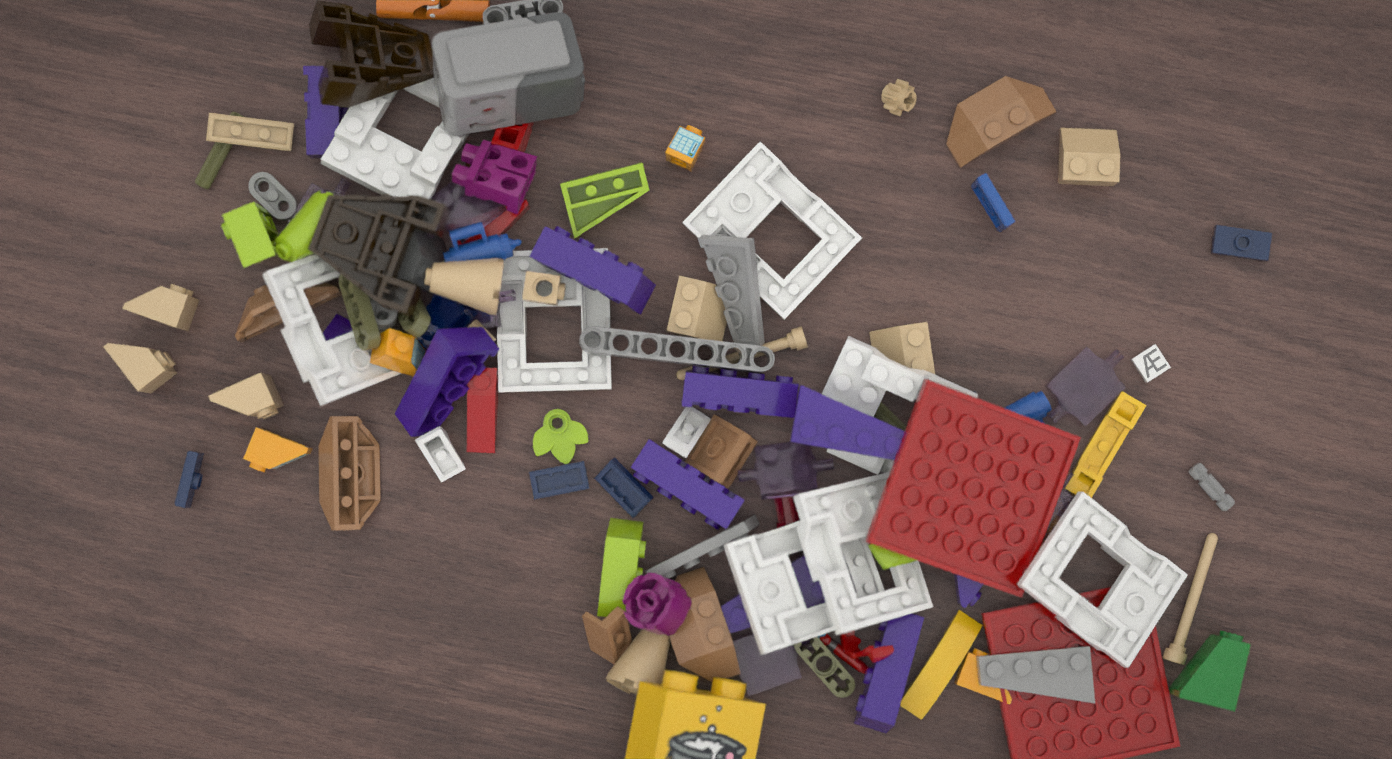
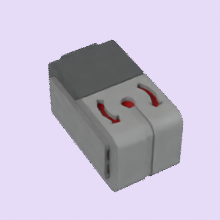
(509, 69)

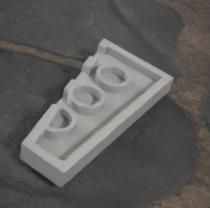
(737, 284)
(711, 546)
(1048, 672)

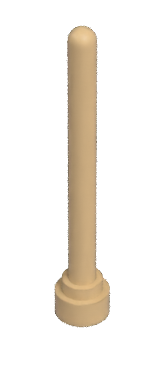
(794, 340)
(1176, 650)

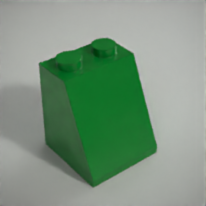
(1214, 672)

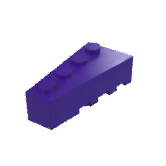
(838, 427)
(888, 677)

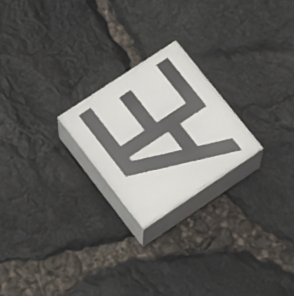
(1150, 363)

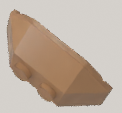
(995, 117)
(262, 313)
(348, 473)
(703, 638)

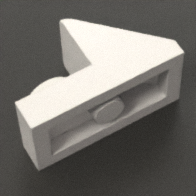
(686, 431)
(440, 453)

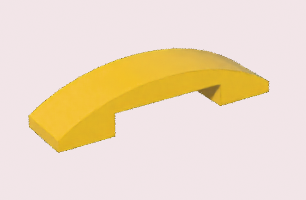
(1105, 444)
(941, 665)

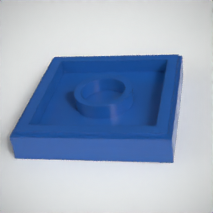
(992, 203)

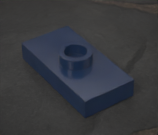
(1241, 243)
(190, 479)
(559, 480)
(624, 487)

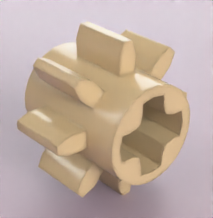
(898, 97)

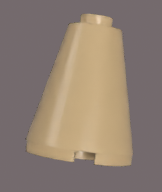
(468, 282)
(641, 661)

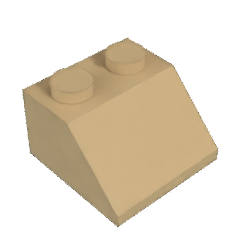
(1088, 157)
(169, 306)
(697, 311)
(906, 345)
(143, 366)
(252, 397)

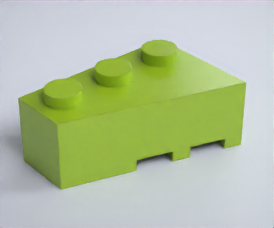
(601, 195)
(251, 232)
(620, 562)

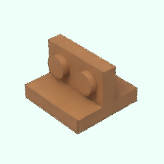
(721, 451)

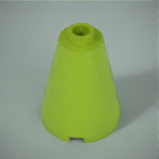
(296, 237)

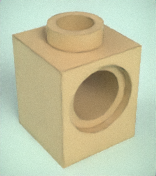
(531, 283)

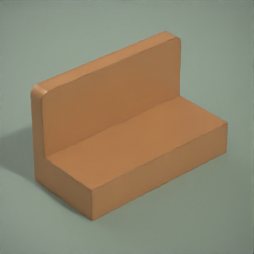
(610, 636)

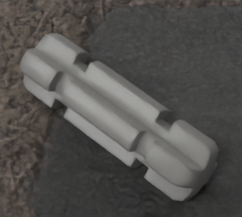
(1211, 487)

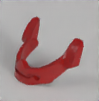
(850, 648)

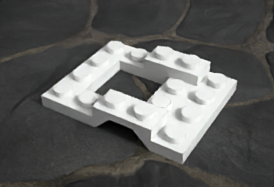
(385, 162)
(748, 198)
(331, 366)
(513, 369)
(861, 381)
(841, 516)
(772, 591)
(1134, 599)

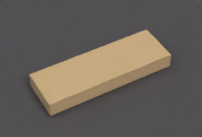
(249, 132)

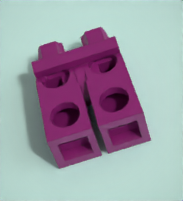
(496, 174)

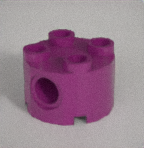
(656, 604)

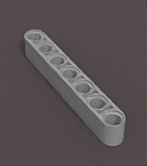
(690, 346)

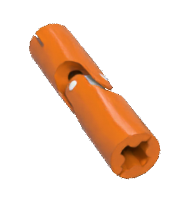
(452, 9)

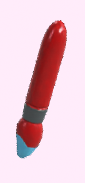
(837, 649)

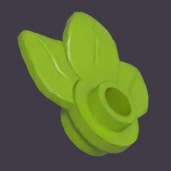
(559, 441)

